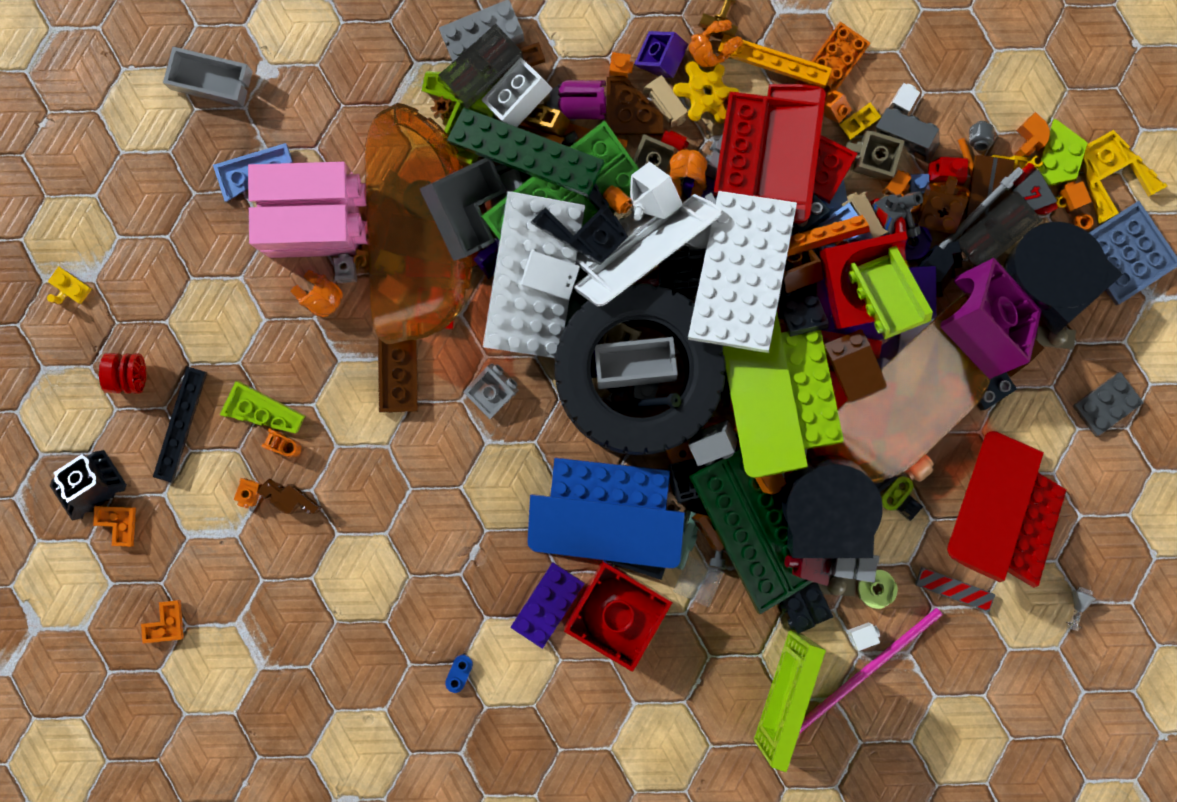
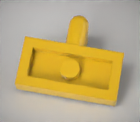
(68, 286)

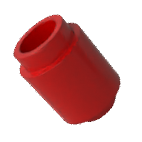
(675, 139)

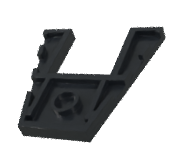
(594, 239)

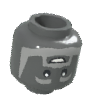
(981, 135)

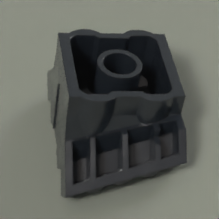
(945, 261)
(86, 483)

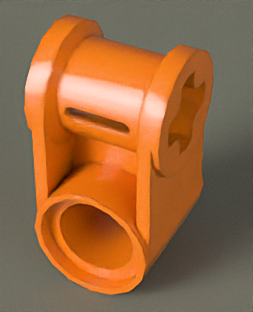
(278, 443)

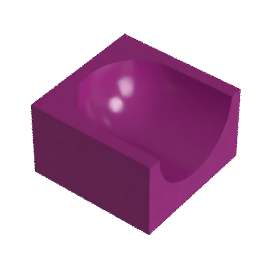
(996, 322)

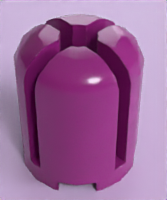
(582, 99)

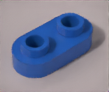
(458, 673)

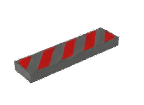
(955, 589)

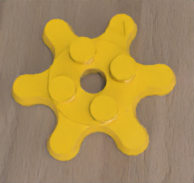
(699, 100)

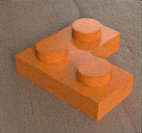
(122, 521)
(168, 628)

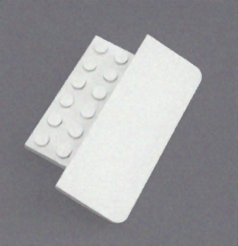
(647, 245)

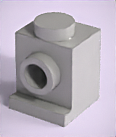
(349, 273)

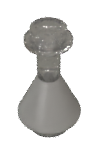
(1082, 600)

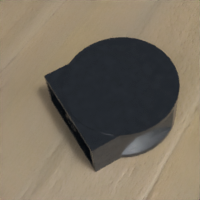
(1060, 271)
(831, 510)

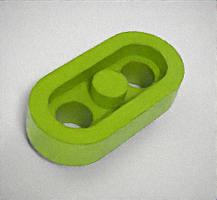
(896, 493)

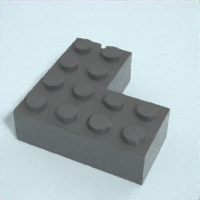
(456, 209)

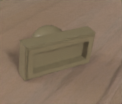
(1064, 339)
(839, 586)

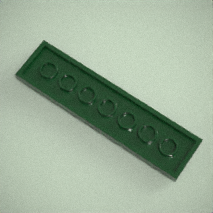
(526, 152)

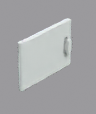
(550, 274)

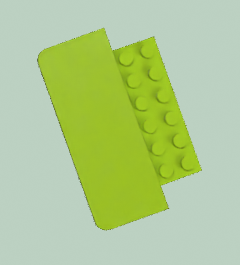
(782, 402)

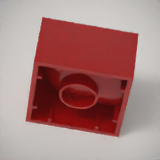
(844, 301)
(617, 615)

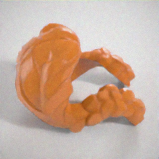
(701, 47)
(689, 164)
(323, 298)

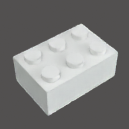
(517, 93)

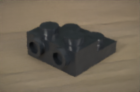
(806, 608)

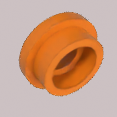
(1086, 218)

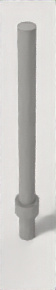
(1004, 185)

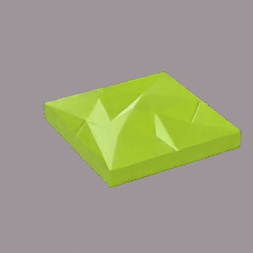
(788, 699)

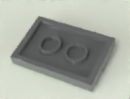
(1108, 404)

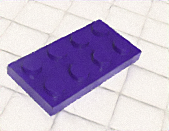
(547, 605)

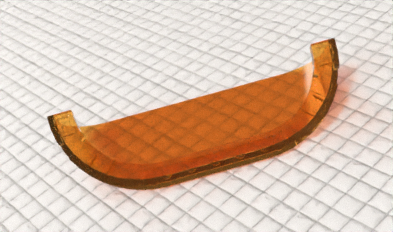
(411, 271)
(927, 395)

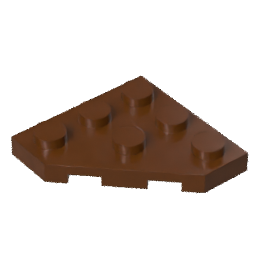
(629, 110)

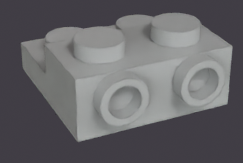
(491, 390)

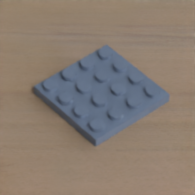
(1135, 249)

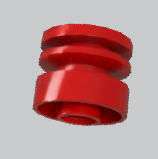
(122, 373)

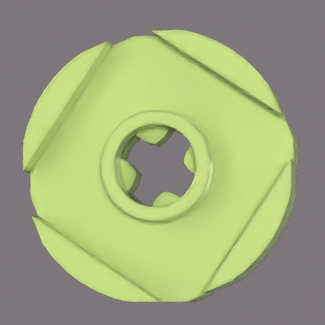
(882, 598)

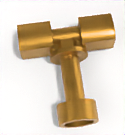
(707, 20)

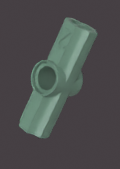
(689, 538)

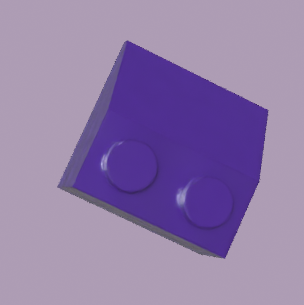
(661, 53)

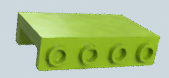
(890, 294)

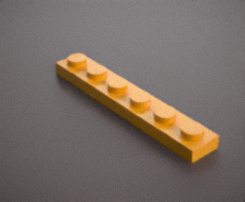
(779, 62)

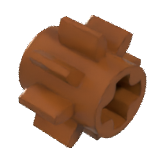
(444, 104)

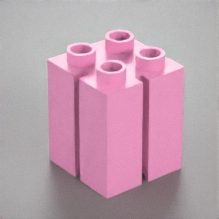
(306, 209)

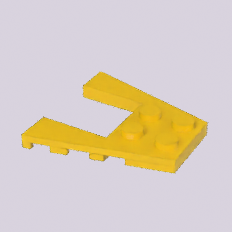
(1104, 158)

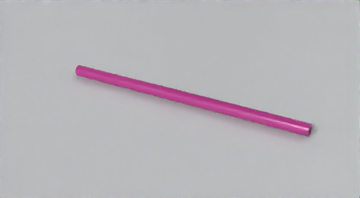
(870, 668)

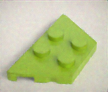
(1062, 155)

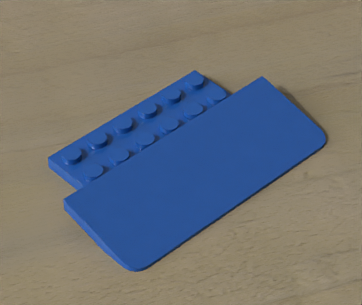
(607, 514)

